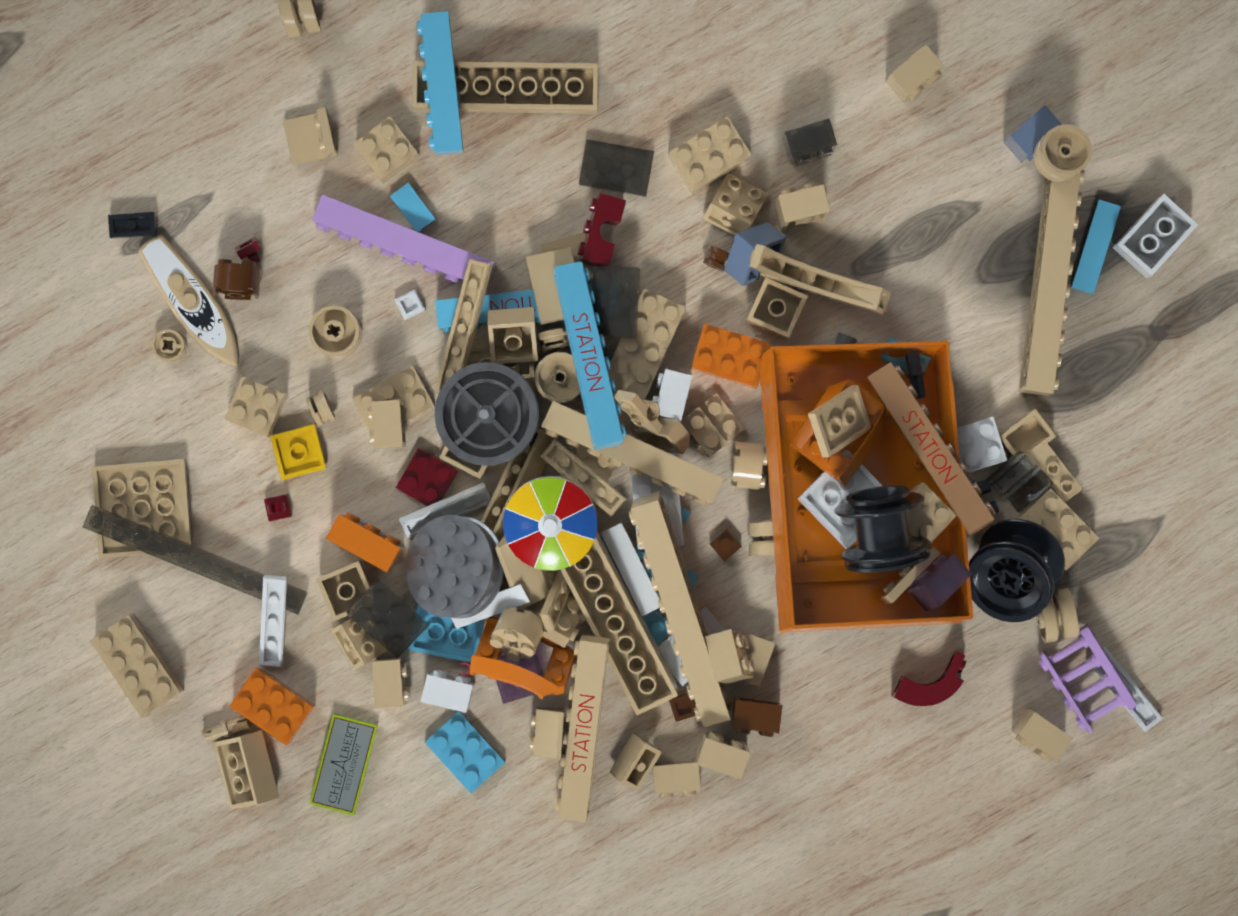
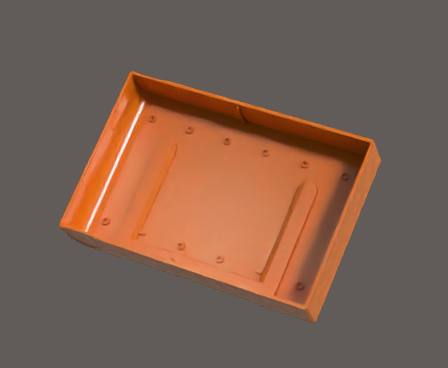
(810, 575)

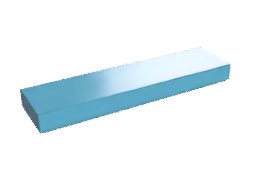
(1095, 246)

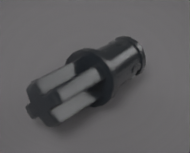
(915, 373)

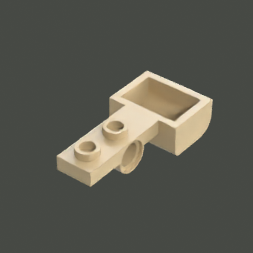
(653, 429)
(1032, 437)

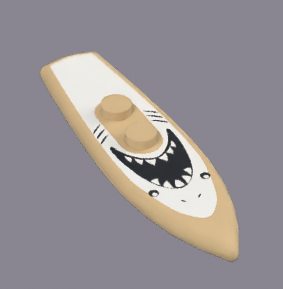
(190, 299)

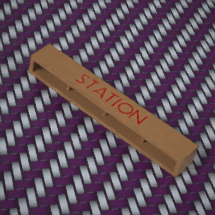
(931, 449)

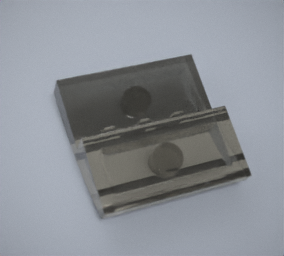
(1020, 481)

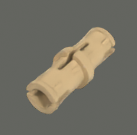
(225, 729)

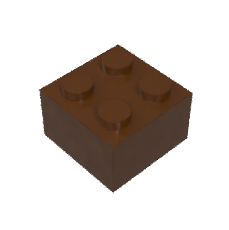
(757, 716)

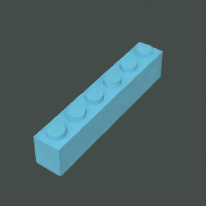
(441, 82)

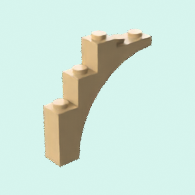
(818, 282)

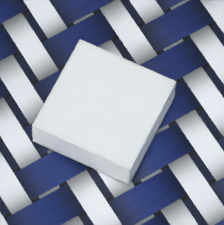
(409, 304)

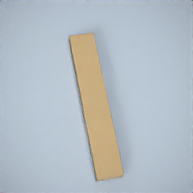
(465, 320)

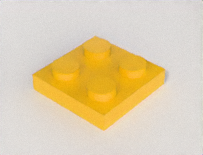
(298, 452)

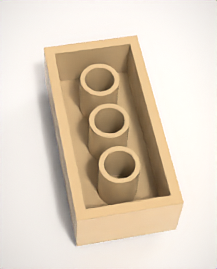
(137, 665)

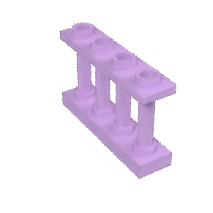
(1098, 659)

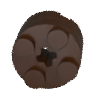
(236, 279)

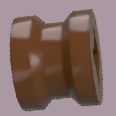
(716, 258)

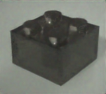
(809, 142)

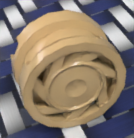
(553, 337)
(169, 345)
(323, 407)

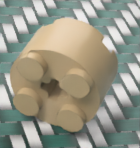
(747, 465)
(517, 634)

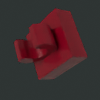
(249, 249)
(278, 507)

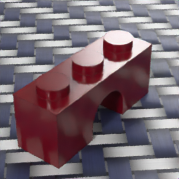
(595, 249)

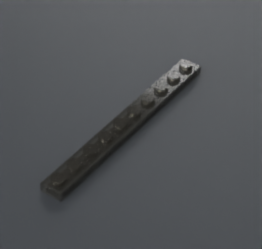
(185, 555)

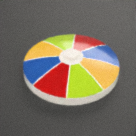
(550, 523)

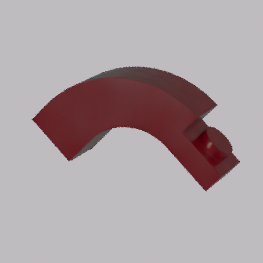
(935, 692)

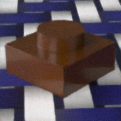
(725, 545)
(682, 707)

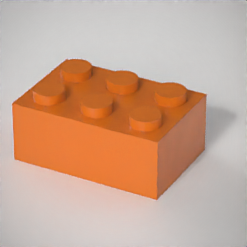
(729, 356)
(365, 541)
(272, 705)

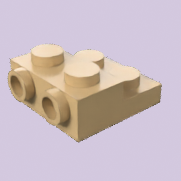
(712, 425)
(566, 625)

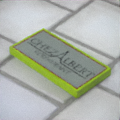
(343, 764)

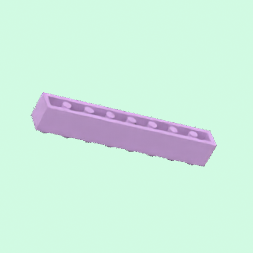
(393, 239)

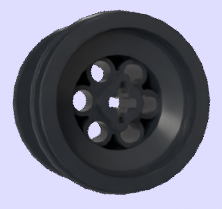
(883, 530)
(1004, 585)

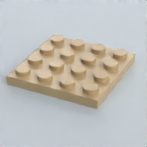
(147, 494)

